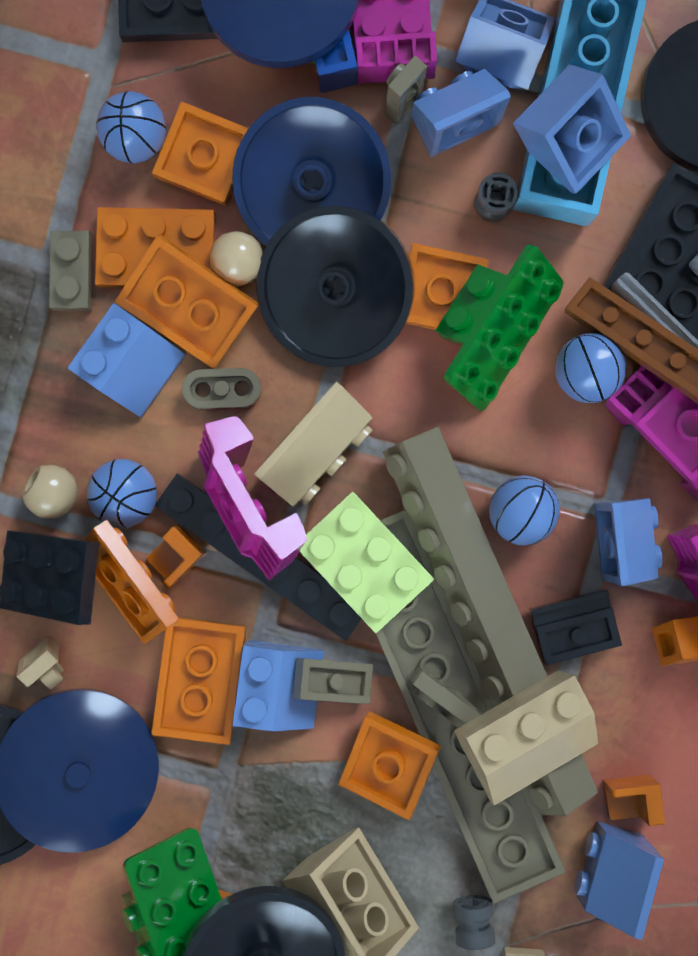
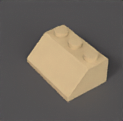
(316, 446)
(529, 735)
(356, 895)

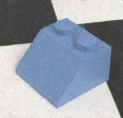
(505, 41)
(459, 110)
(573, 126)
(126, 360)
(627, 541)
(267, 688)
(619, 878)

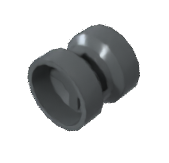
(492, 204)
(474, 922)

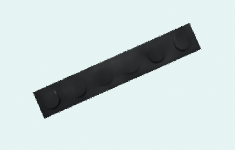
(296, 582)

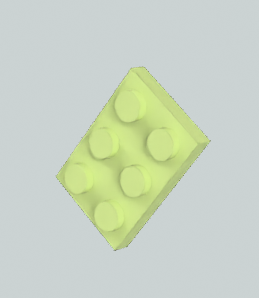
(365, 562)

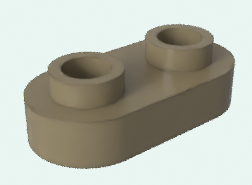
(223, 388)

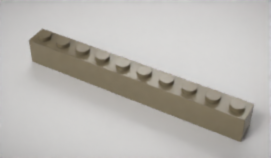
(478, 595)

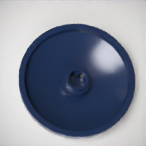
(280, 30)
(305, 159)
(77, 770)

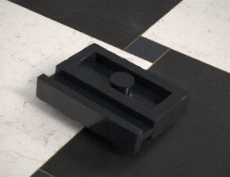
(575, 627)

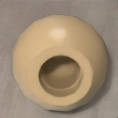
(236, 258)
(50, 491)

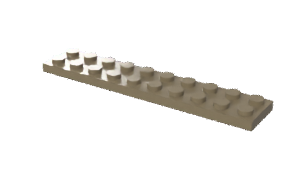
(504, 838)

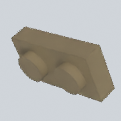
(403, 87)
(70, 271)
(332, 681)
(432, 690)

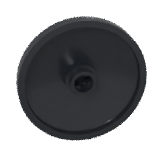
(671, 97)
(335, 286)
(265, 924)

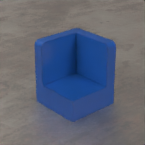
(337, 67)

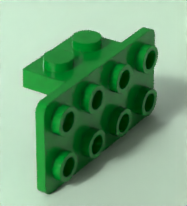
(495, 322)
(168, 893)

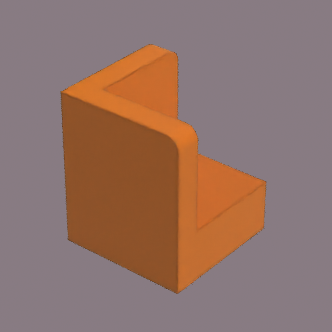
(175, 555)
(677, 641)
(634, 798)

